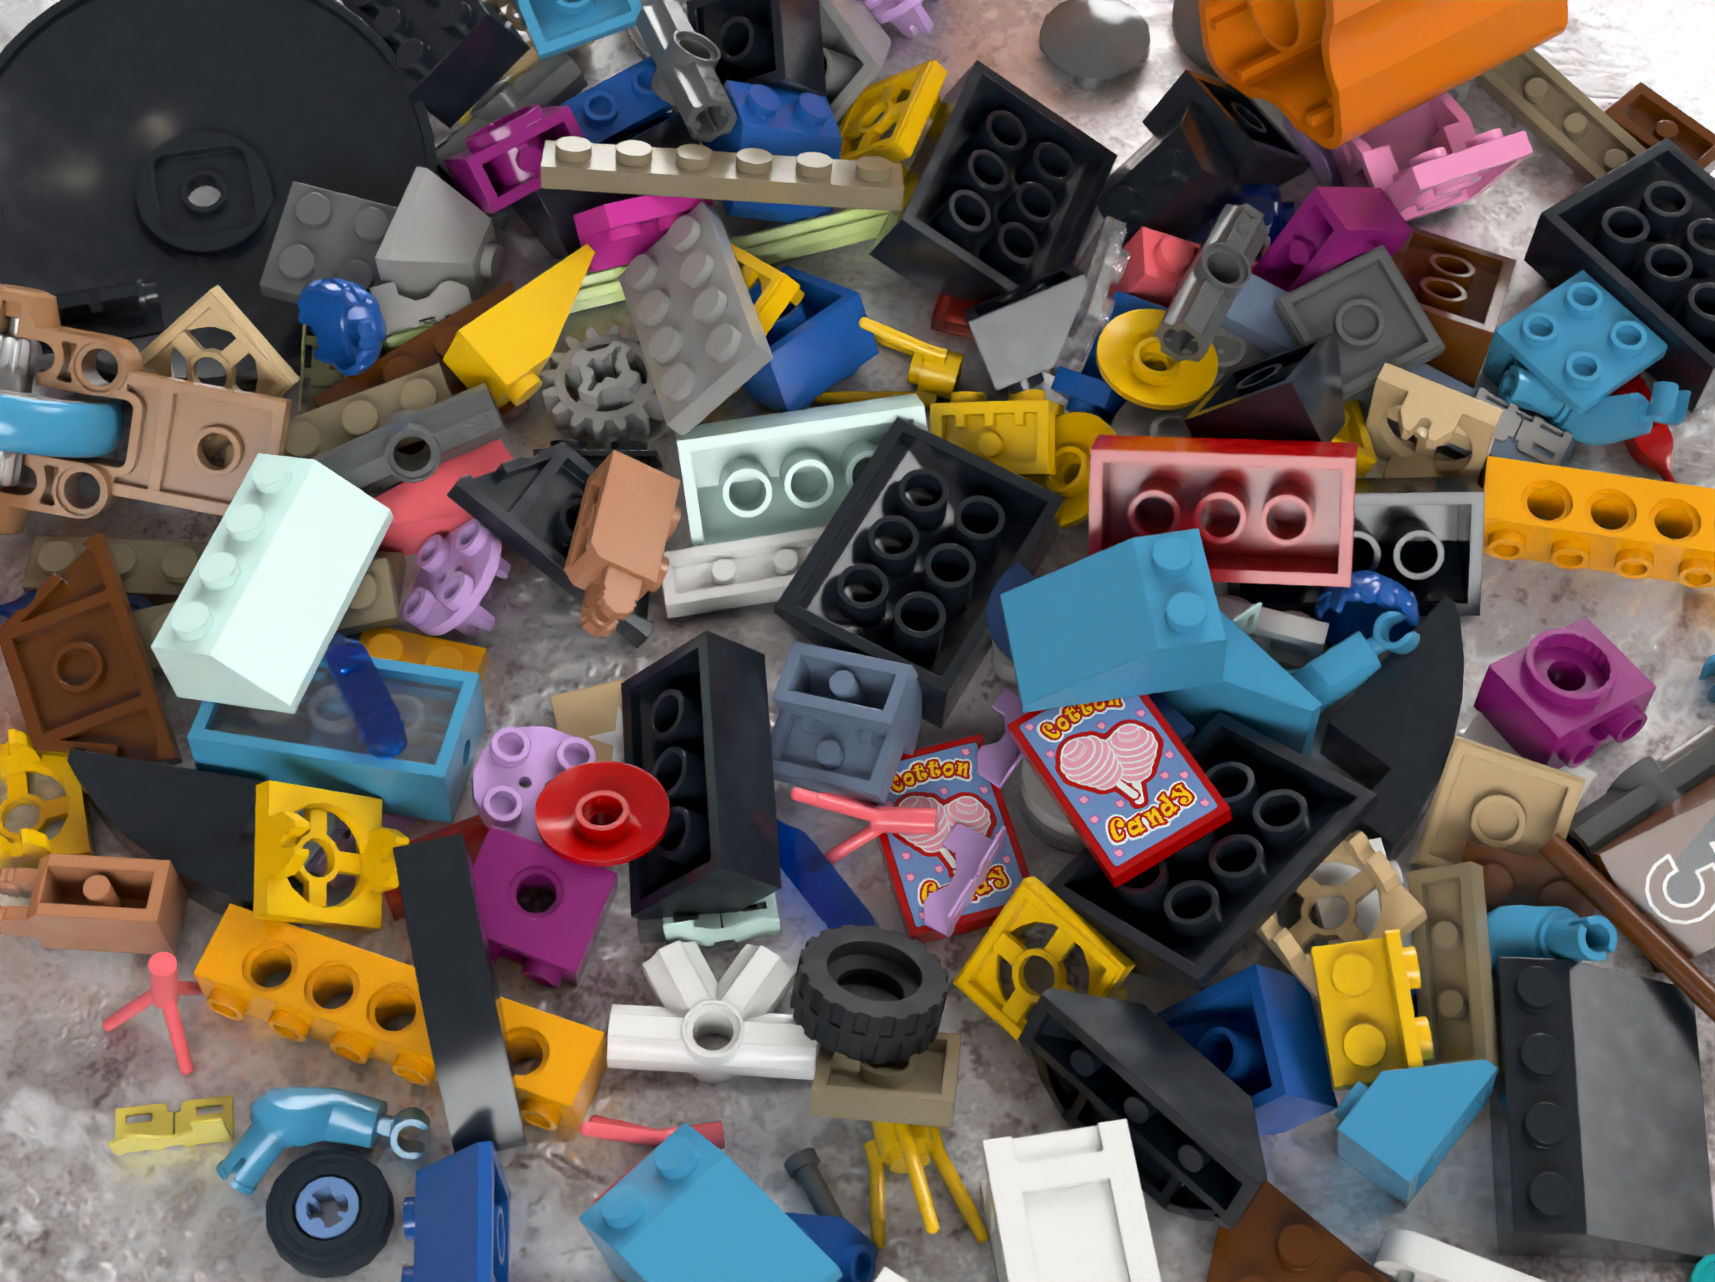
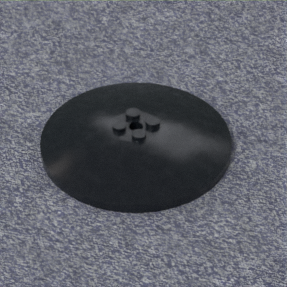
(145, 100)

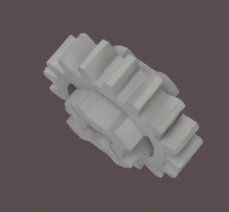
(606, 387)

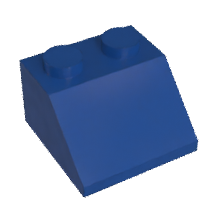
(784, 126)
(811, 344)
(1264, 1039)
(460, 1219)

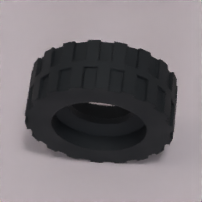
(861, 1025)

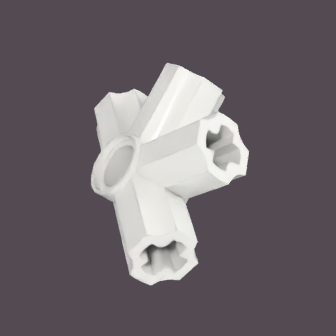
(697, 1006)

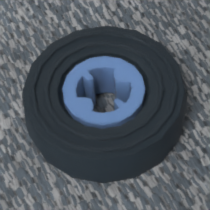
(306, 1240)

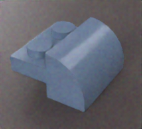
(844, 721)

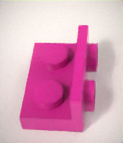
(629, 227)

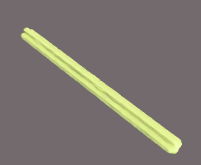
(767, 245)

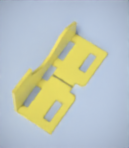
(189, 1127)

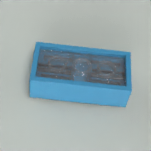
(325, 751)

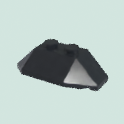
(1184, 1116)

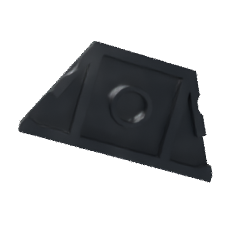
(535, 512)

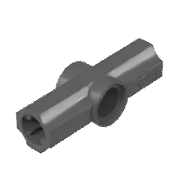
(686, 70)
(545, 83)
(1212, 283)
(447, 427)
(1642, 793)

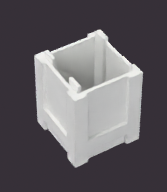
(1067, 1207)

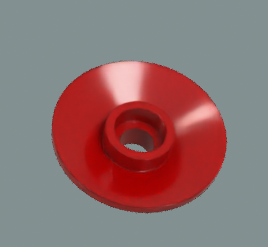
(602, 813)

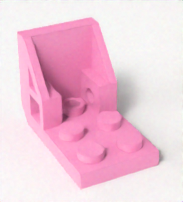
(1430, 158)

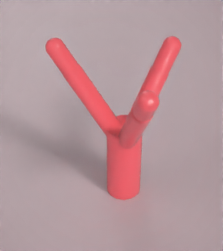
(882, 819)
(164, 994)
(629, 1132)

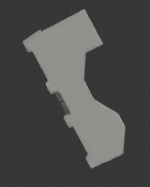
(406, 313)
(1529, 432)

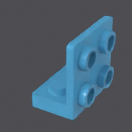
(1575, 343)

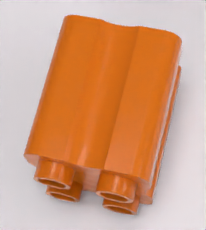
(1365, 62)

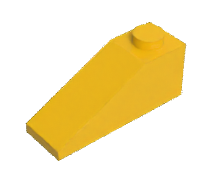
(518, 334)

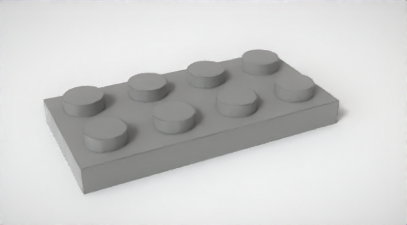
(694, 318)

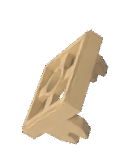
(219, 311)
(1436, 418)
(1397, 908)

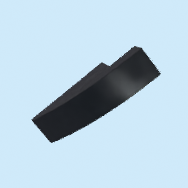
(1402, 728)
(180, 816)
(459, 993)

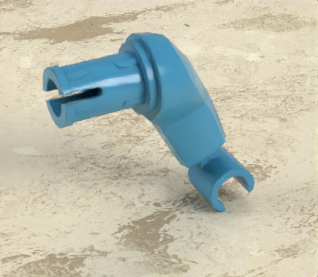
(1608, 421)
(1352, 661)
(1548, 933)
(313, 1115)

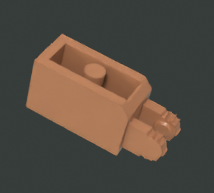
(621, 539)
(96, 904)

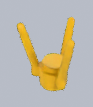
(932, 368)
(908, 1151)

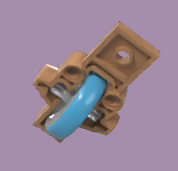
(73, 418)

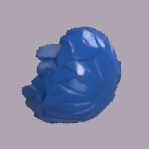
(345, 324)
(1361, 604)

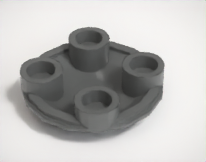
(1095, 40)

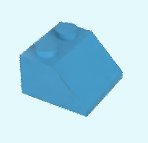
(1410, 1122)

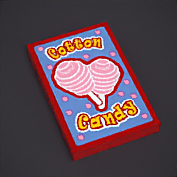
(1121, 781)
(919, 865)

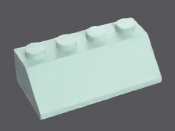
(781, 467)
(271, 586)

